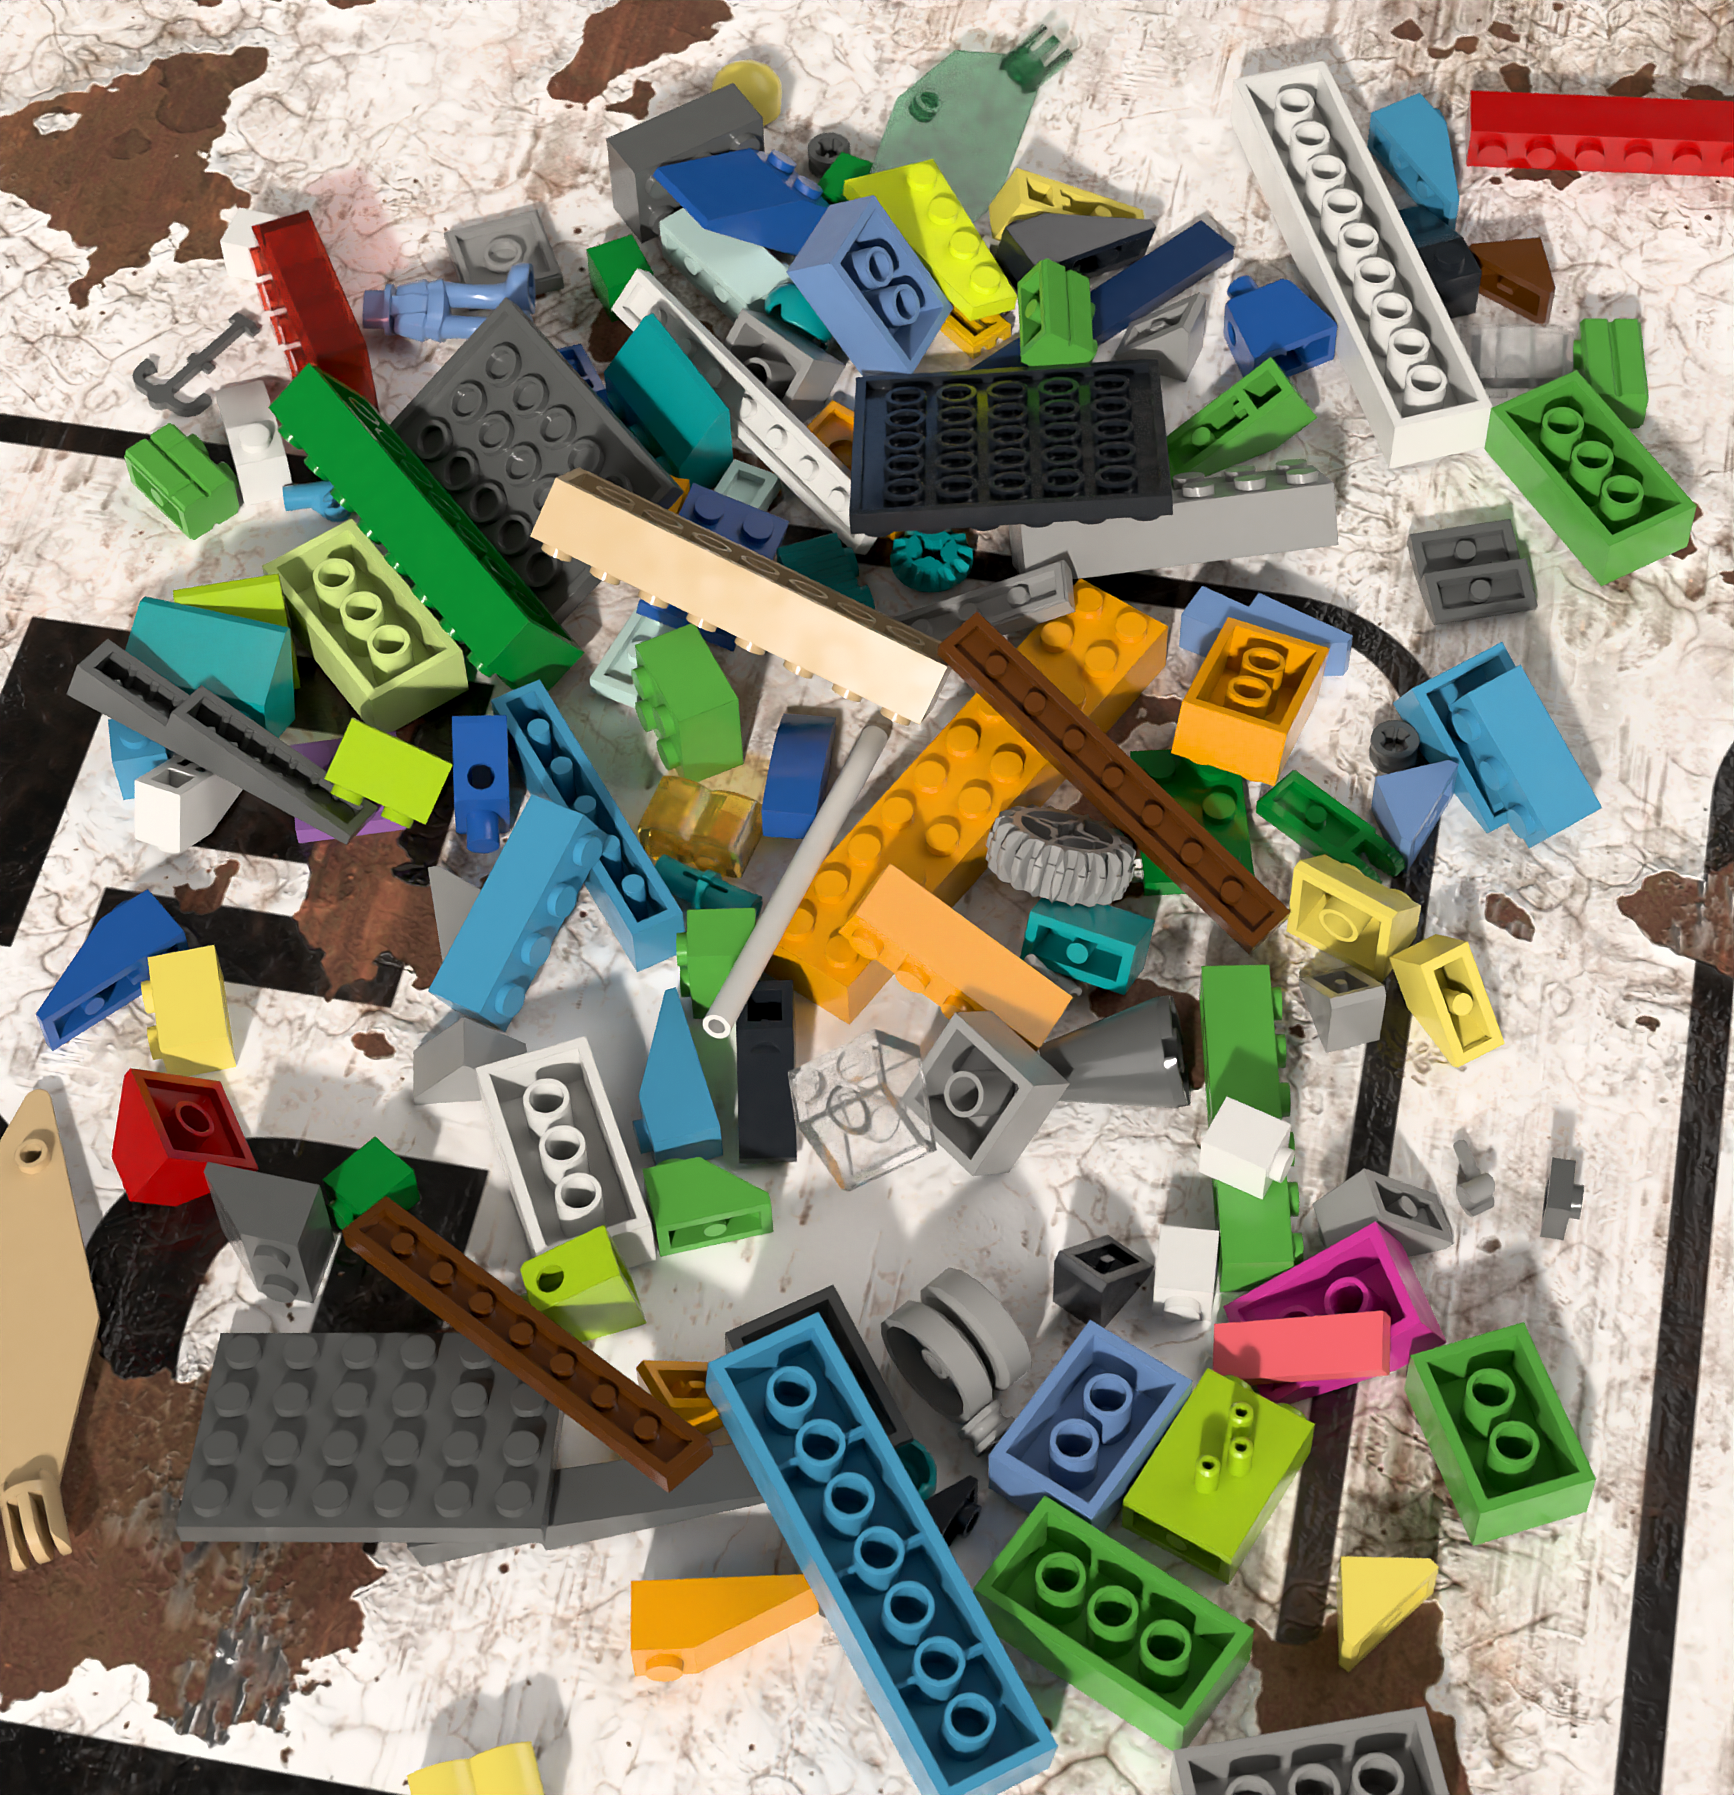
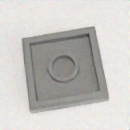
(489, 249)

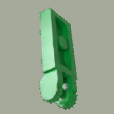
(1326, 826)

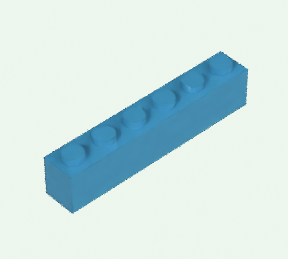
(624, 878)

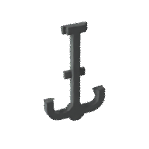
(162, 395)

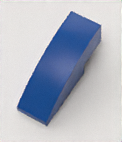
(797, 774)

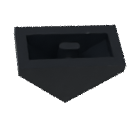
(1097, 1279)

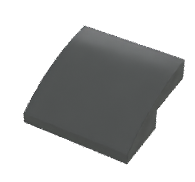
(1471, 572)

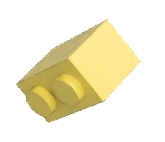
(189, 1012)

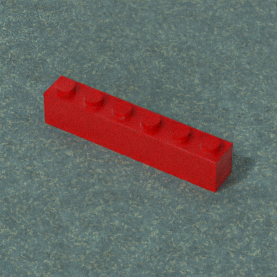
(1600, 133)

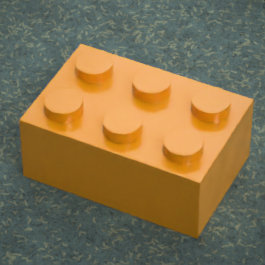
(1250, 701)

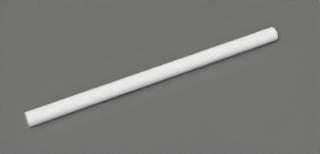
(794, 884)

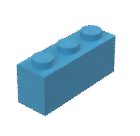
(1523, 757)

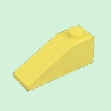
(1032, 195)

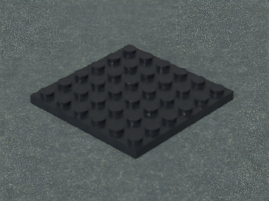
(1009, 448)

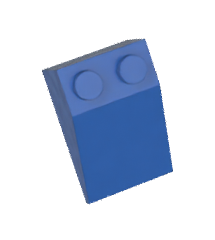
(748, 197)

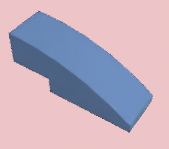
(1209, 611)

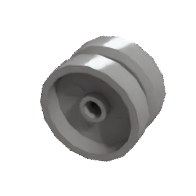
(956, 1345)

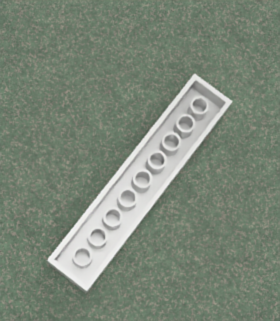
(1360, 265)

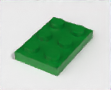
(1209, 796)

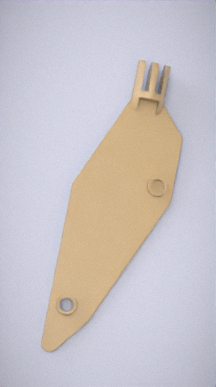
(44, 1330)

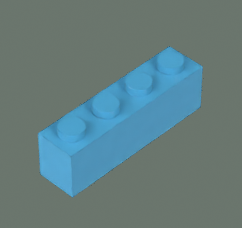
(518, 913)

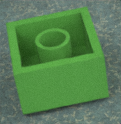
(687, 704)

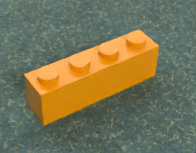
(950, 958)

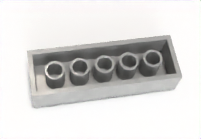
(1210, 521)

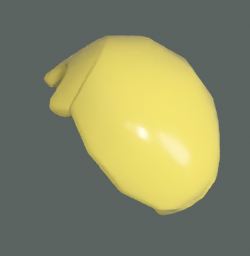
(756, 83)

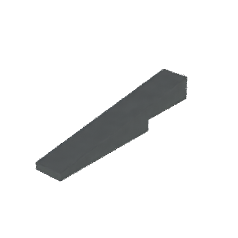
(215, 738)
(618, 1500)

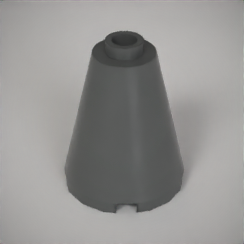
(1125, 1058)

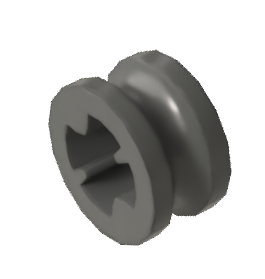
(825, 145)
(1393, 732)

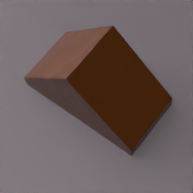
(1517, 276)

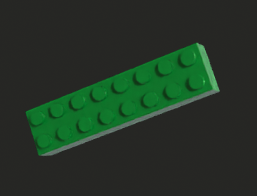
(424, 532)

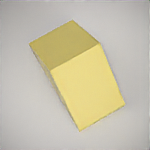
(1376, 1598)

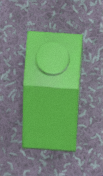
(702, 1205)

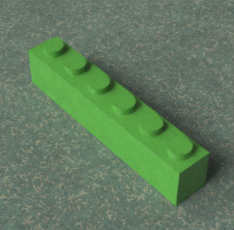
(1243, 1064)

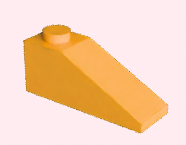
(702, 1621)

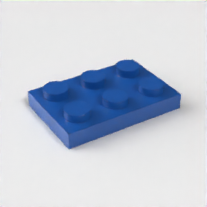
(734, 521)

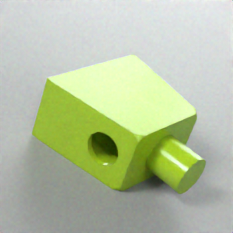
(584, 1287)

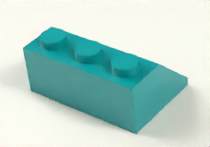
(670, 406)
(227, 654)

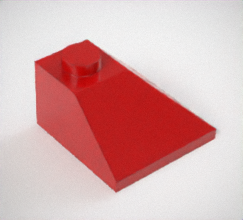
(170, 1132)

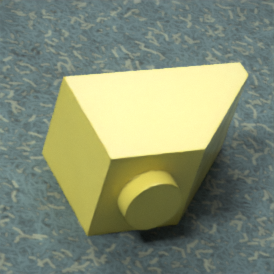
(1448, 997)

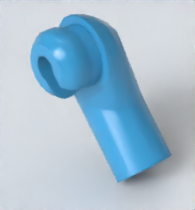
(317, 497)

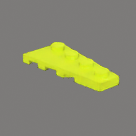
(940, 236)

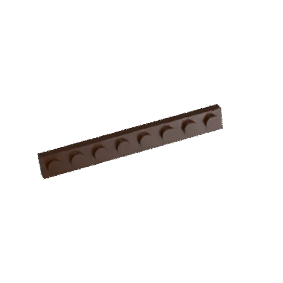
(1113, 783)
(529, 1344)

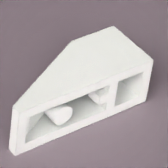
(254, 442)
(180, 804)

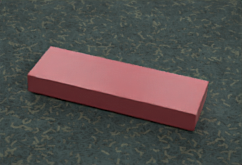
(1304, 1348)

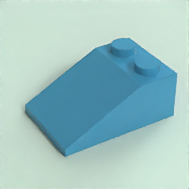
(1428, 713)

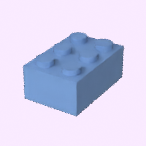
(870, 288)
(1089, 1428)

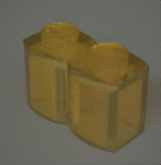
(701, 826)

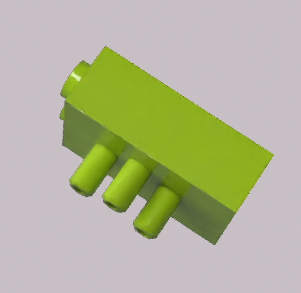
(1218, 1475)

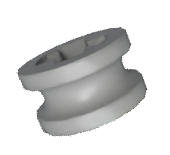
(986, 1428)

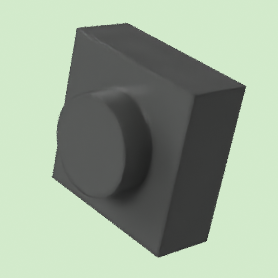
(1561, 1199)

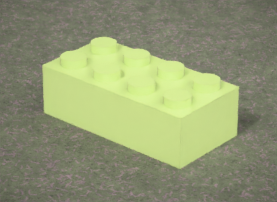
(368, 628)

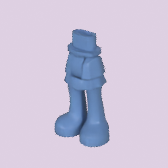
(424, 308)

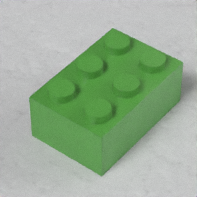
(1499, 1433)

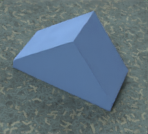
(1411, 804)

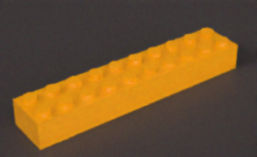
(947, 800)

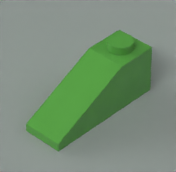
(1240, 423)

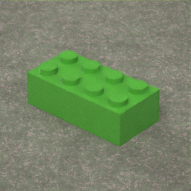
(1589, 477)
(1113, 1625)

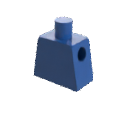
(1276, 324)
(481, 780)

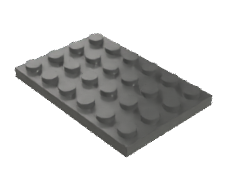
(502, 429)
(368, 1443)

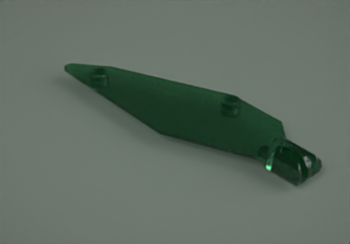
(970, 117)

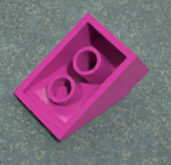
(1352, 1276)

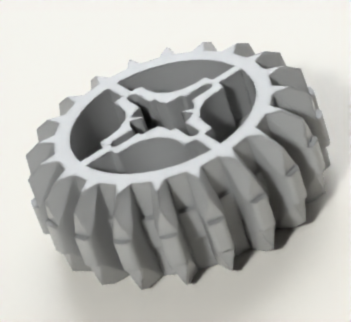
(1060, 855)

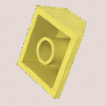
(1350, 915)

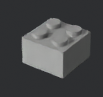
(987, 1092)

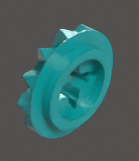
(927, 573)

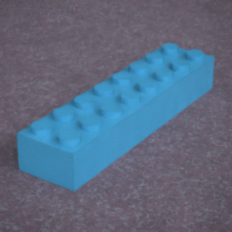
(878, 1564)

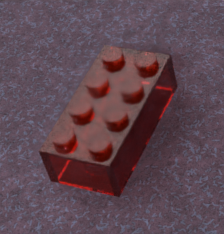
(309, 303)

